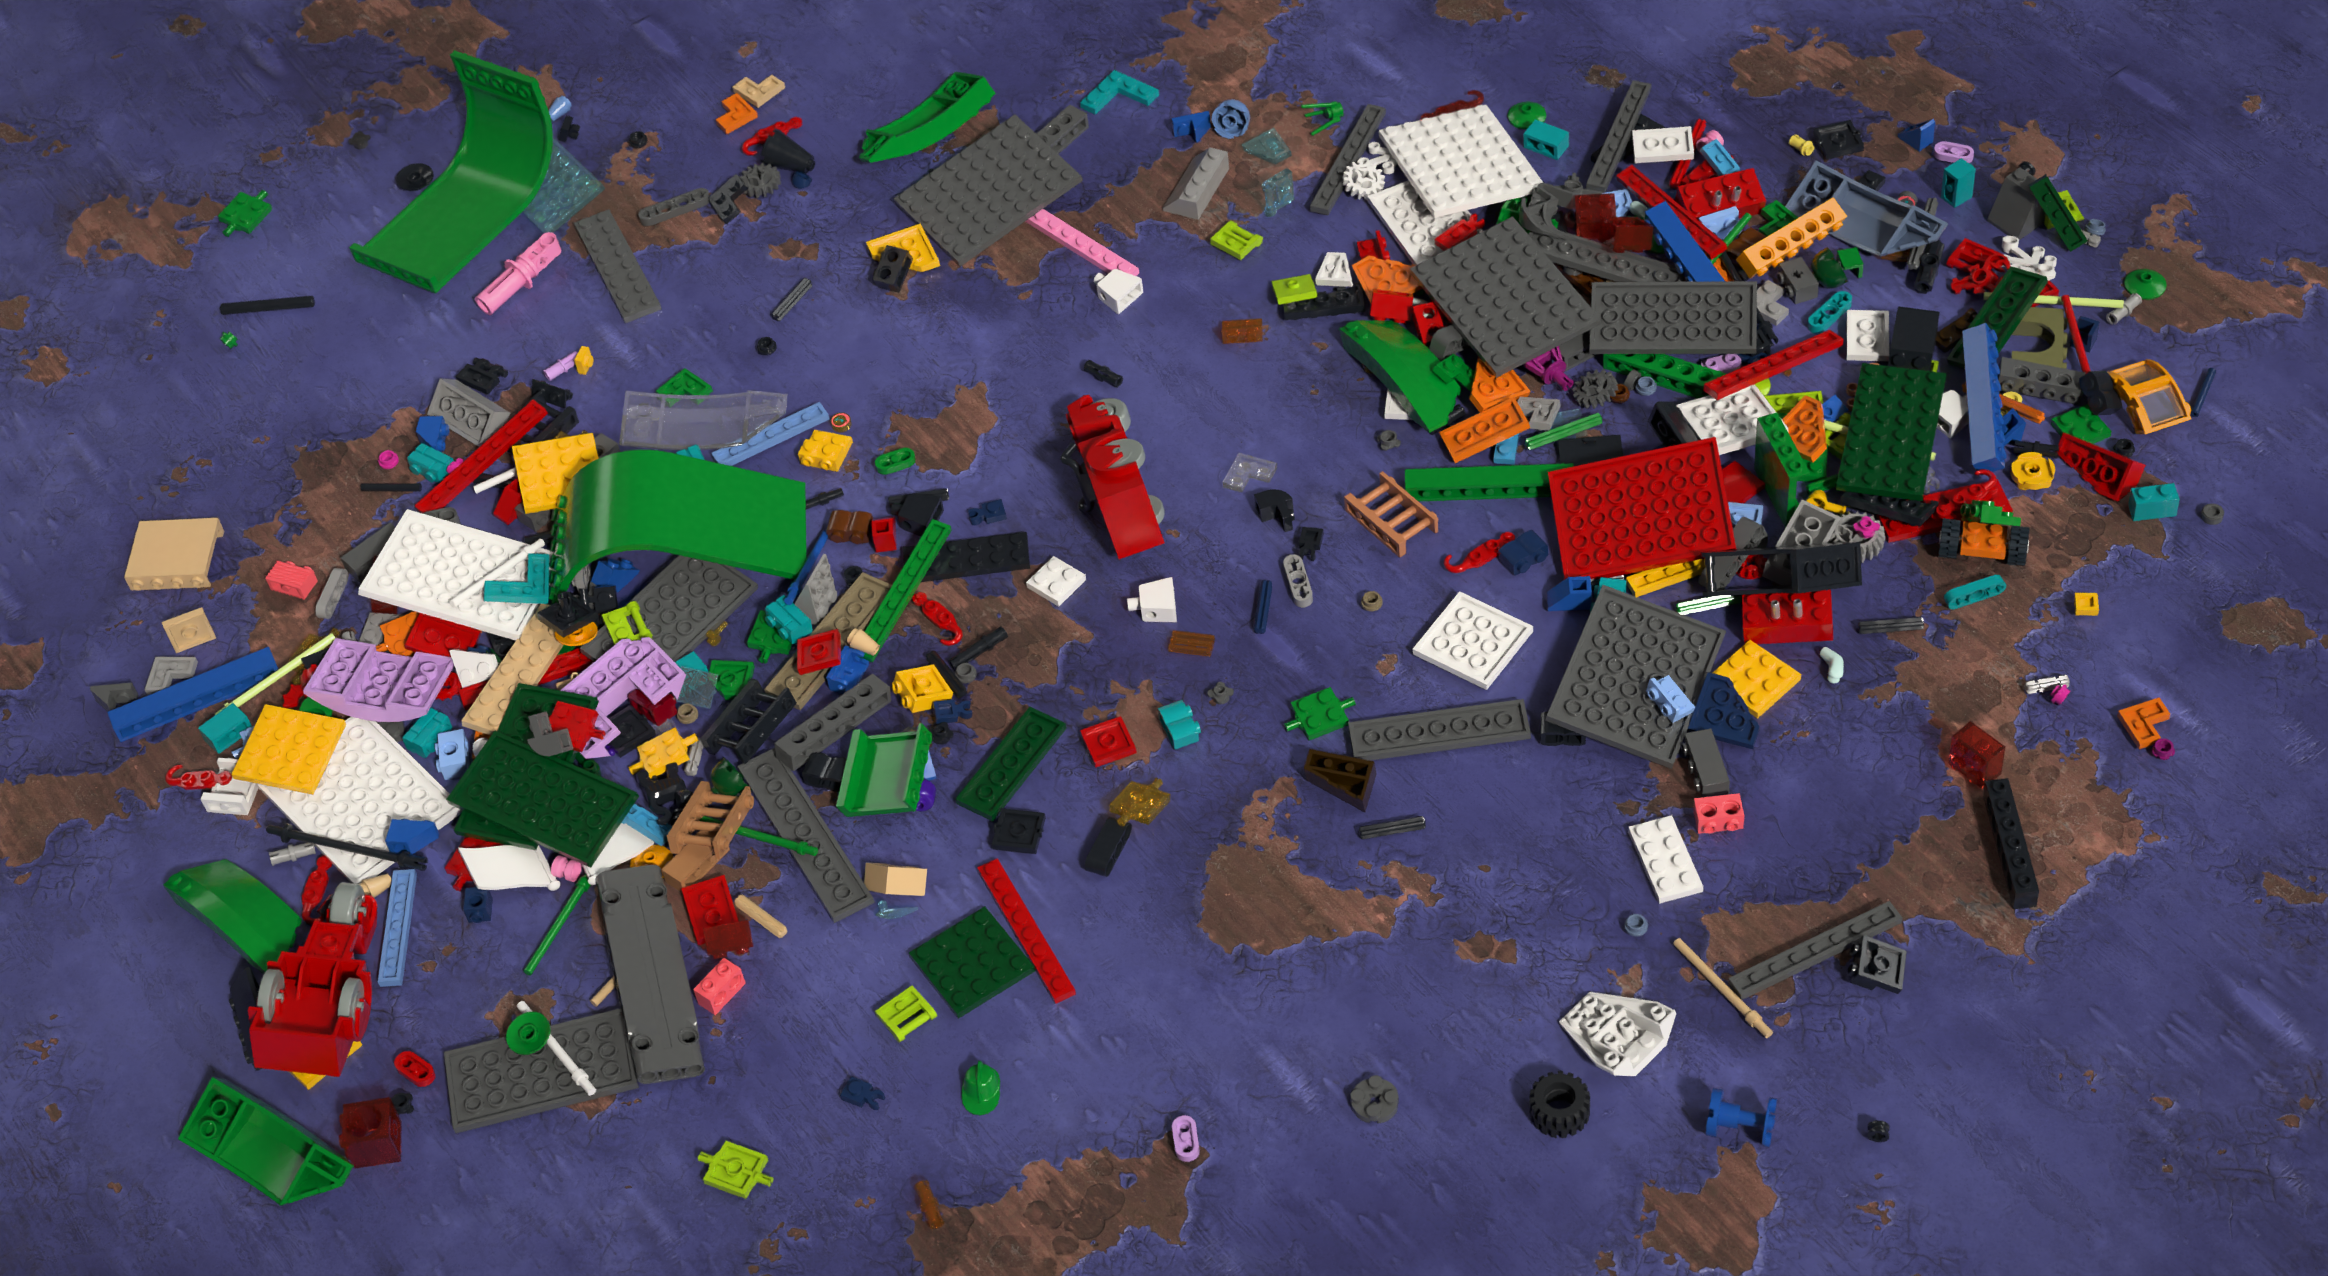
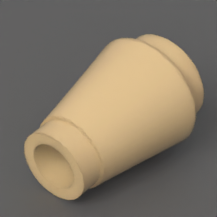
(863, 642)
(376, 885)

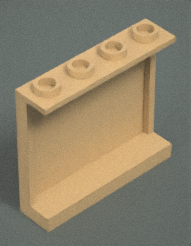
(172, 554)

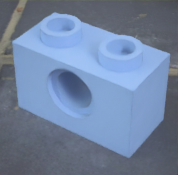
(452, 753)

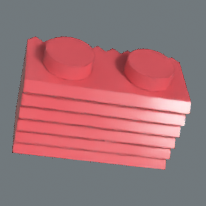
(291, 579)

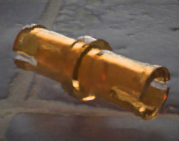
(929, 1204)

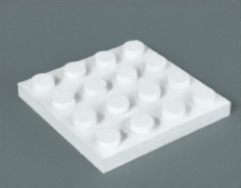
(1728, 419)
(1473, 640)

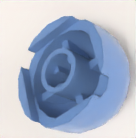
(1231, 118)

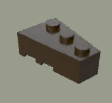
(1341, 776)

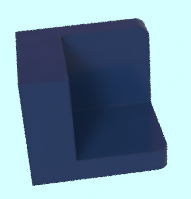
(2088, 331)

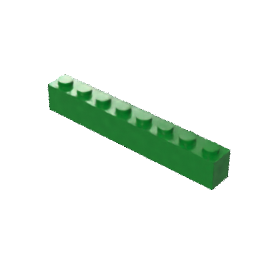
(1480, 482)

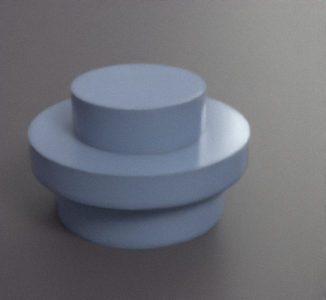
(2095, 227)
(1646, 386)
(1636, 925)

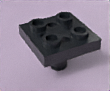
(567, 615)

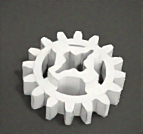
(1363, 179)

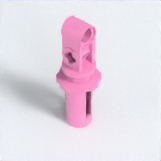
(519, 273)

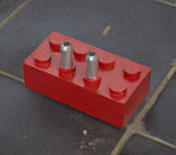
(1721, 193)
(1787, 617)

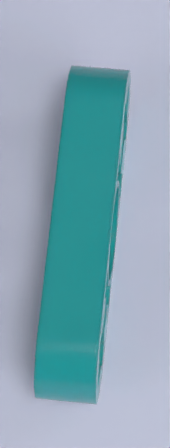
(1832, 304)
(1974, 592)

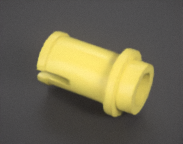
(1805, 147)

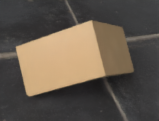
(895, 879)

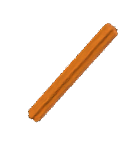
(2023, 410)

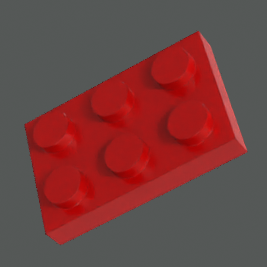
(440, 636)
(709, 905)

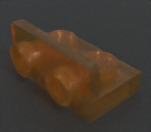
(1242, 331)

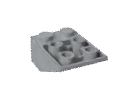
(818, 592)

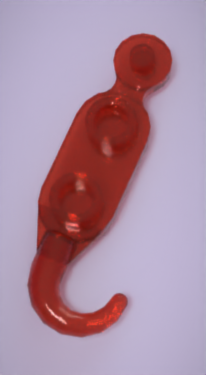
(1456, 106)

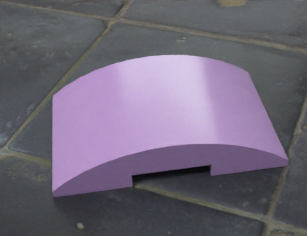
(377, 684)

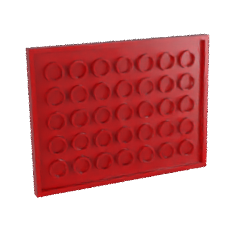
(1641, 510)

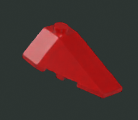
(2104, 469)

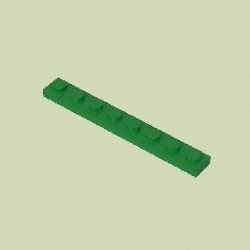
(906, 583)

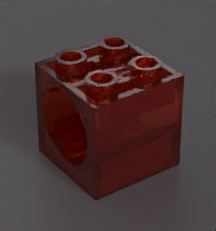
(379, 1147)

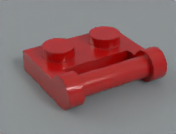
(1970, 252)

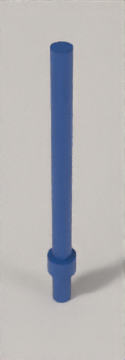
(796, 587)

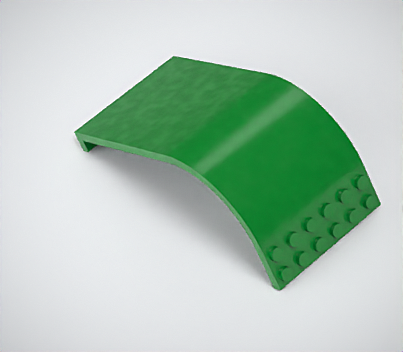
(482, 189)
(679, 509)

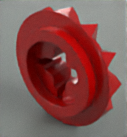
(1752, 571)
(455, 685)

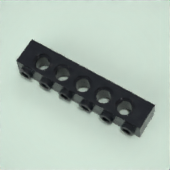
(2010, 844)

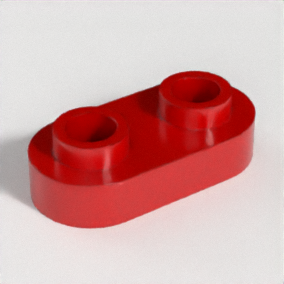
(416, 1070)

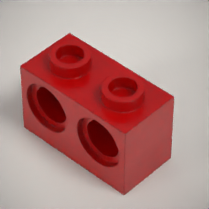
(1425, 326)

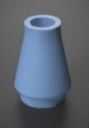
(559, 107)

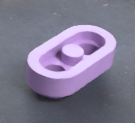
(1953, 152)
(1724, 363)
(1185, 1140)

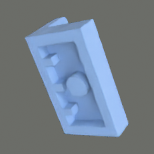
(1721, 221)
(1669, 698)

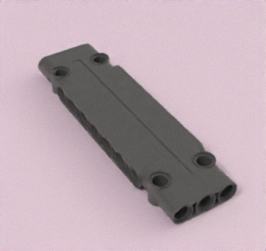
(650, 974)

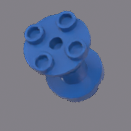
(1731, 1115)

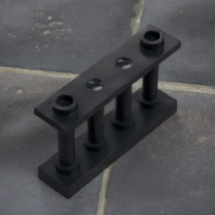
(564, 422)
(738, 710)

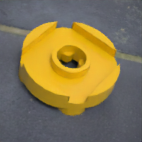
(2026, 480)

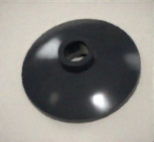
(414, 177)

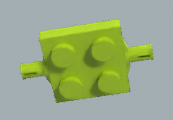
(735, 1169)

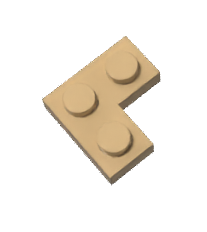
(758, 93)

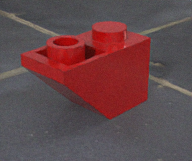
(508, 501)
(884, 534)

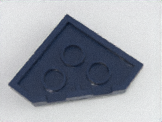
(1724, 712)

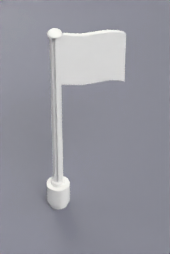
(622, 846)
(506, 864)

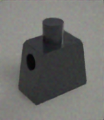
(918, 512)

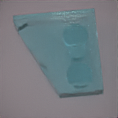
(1268, 147)

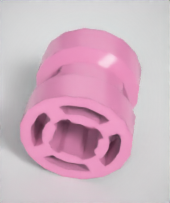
(1710, 136)
(566, 868)

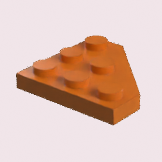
(1385, 275)
(1490, 391)
(1807, 428)

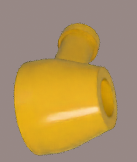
(1819, 499)

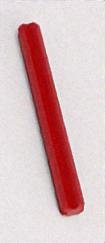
(1683, 165)

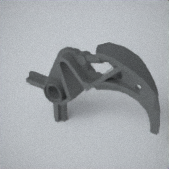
(1544, 205)

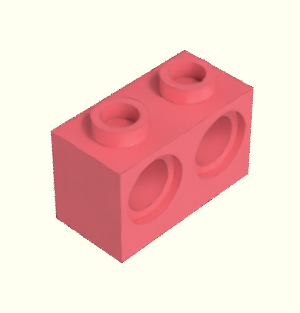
(1723, 813)
(719, 986)

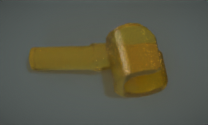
(713, 636)

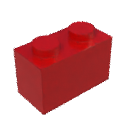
(1391, 305)

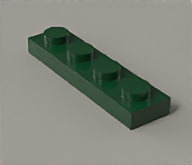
(2058, 213)

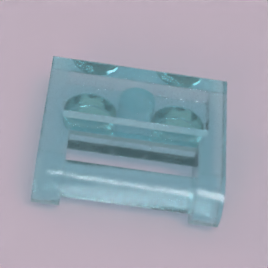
(1282, 189)

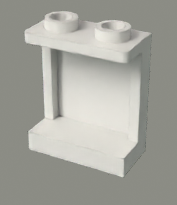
(230, 798)

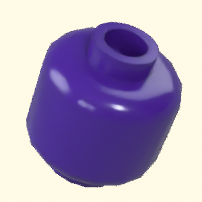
(927, 796)

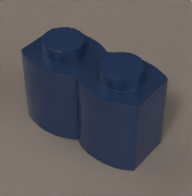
(1523, 552)

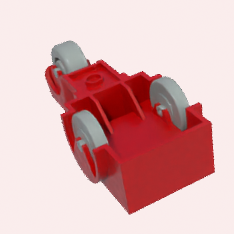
(1113, 474)
(320, 996)

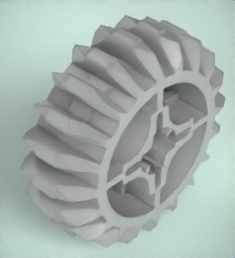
(1845, 533)

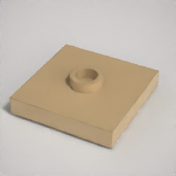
(189, 630)

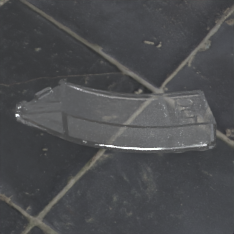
(699, 420)

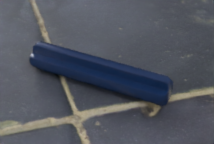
(1263, 607)

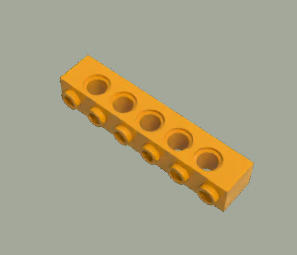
(1751, 258)

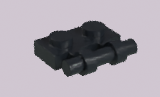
(479, 378)
(604, 599)

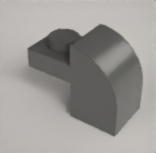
(546, 741)

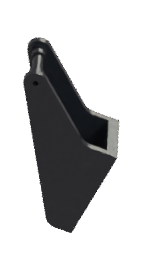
(1812, 568)

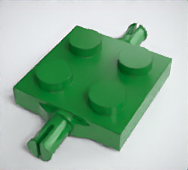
(244, 213)
(767, 639)
(1319, 713)

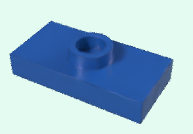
(1833, 409)

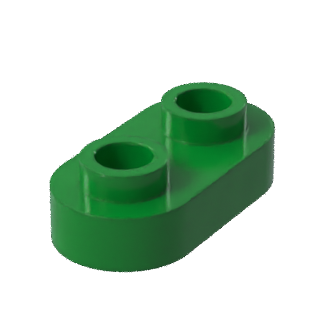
(895, 461)

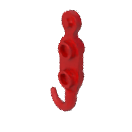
(762, 135)
(1970, 493)
(1481, 554)
(939, 616)
(197, 779)
(315, 889)

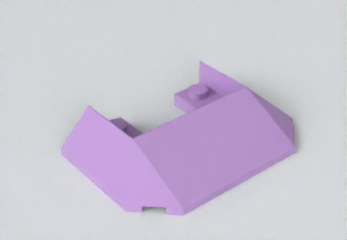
(619, 672)

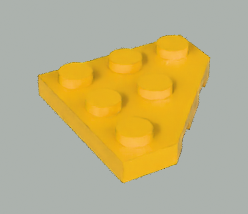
(910, 239)

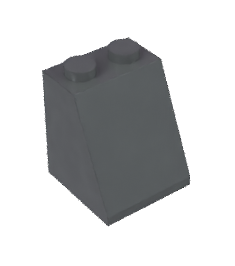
(2016, 207)

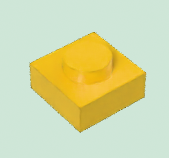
(583, 360)
(2086, 604)

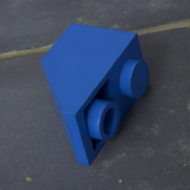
(432, 431)
(614, 573)
(1570, 594)
(410, 835)

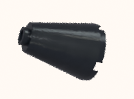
(786, 154)

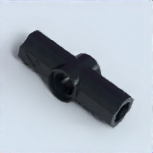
(1929, 266)

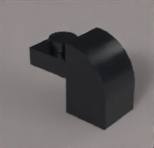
(1275, 504)

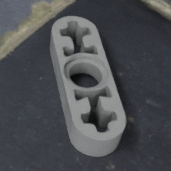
(1296, 588)
(331, 593)

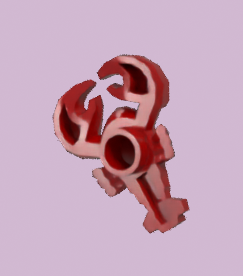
(1982, 277)

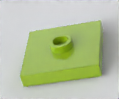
(1294, 289)

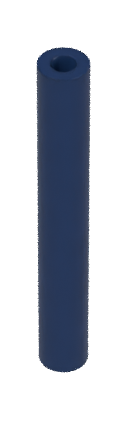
(2203, 392)

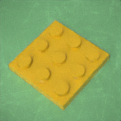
(1758, 677)

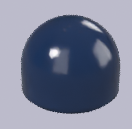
(801, 180)

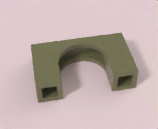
(2049, 326)

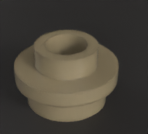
(1371, 601)
(687, 713)

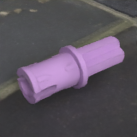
(560, 367)

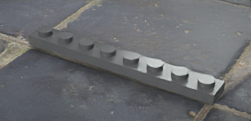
(1618, 136)
(1351, 152)
(1814, 950)

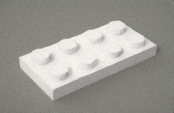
(1665, 859)

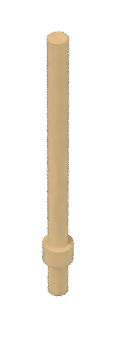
(1751, 1017)

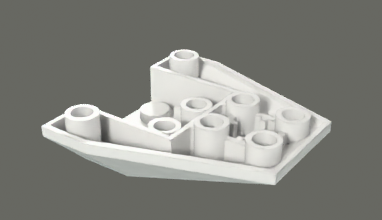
(1619, 1031)

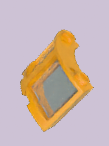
(2150, 396)

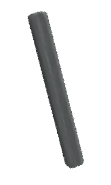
(1916, 252)

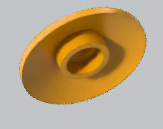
(580, 636)
(659, 854)

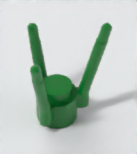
(1333, 110)

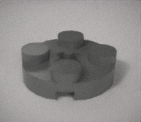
(1370, 1088)

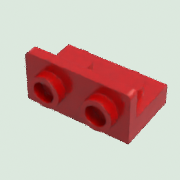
(1373, 247)

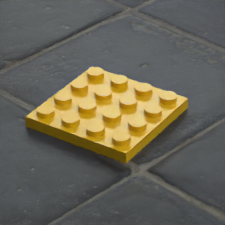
(548, 467)
(289, 749)

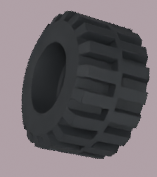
(1559, 1120)

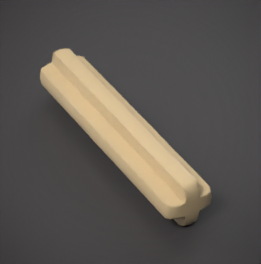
(761, 916)

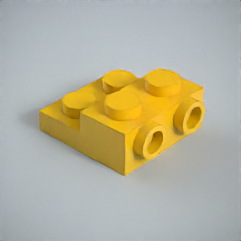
(825, 450)
(921, 687)

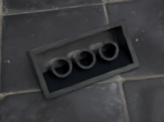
(1670, 425)
(244, 994)

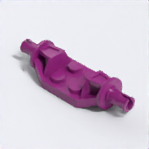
(1550, 371)

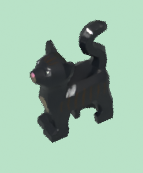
(664, 791)

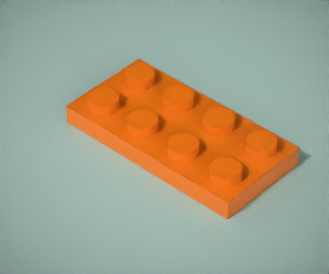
(1484, 429)

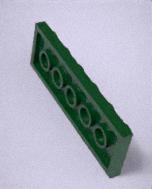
(2004, 308)
(1011, 763)

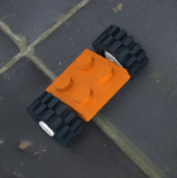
(1984, 541)

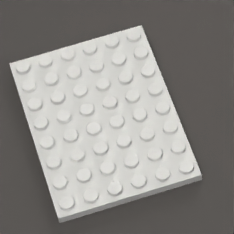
(1460, 160)
(435, 561)
(360, 794)

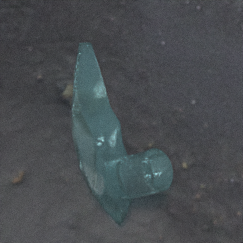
(892, 913)

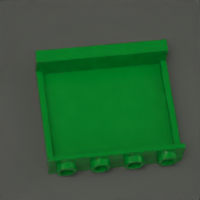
(1778, 464)
(884, 772)

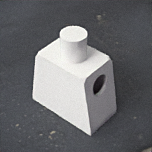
(1118, 289)
(1953, 413)
(1155, 601)

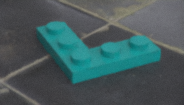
(1118, 83)
(533, 591)

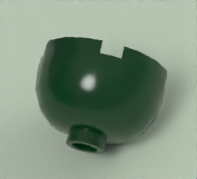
(1827, 270)
(726, 779)

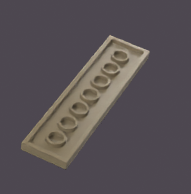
(852, 611)

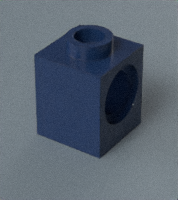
(477, 905)

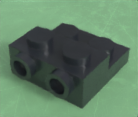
(1877, 965)

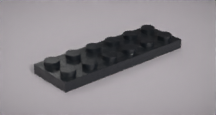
(977, 556)

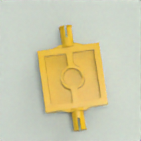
(662, 751)

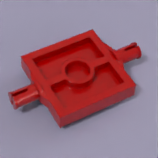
(579, 722)
(456, 864)

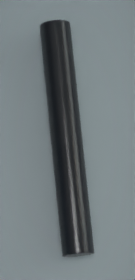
(392, 487)

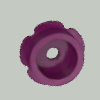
(2165, 745)

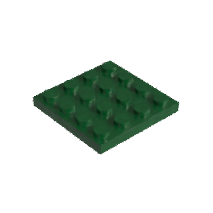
(971, 962)

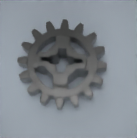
(761, 180)
(1595, 389)

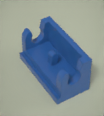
(849, 673)

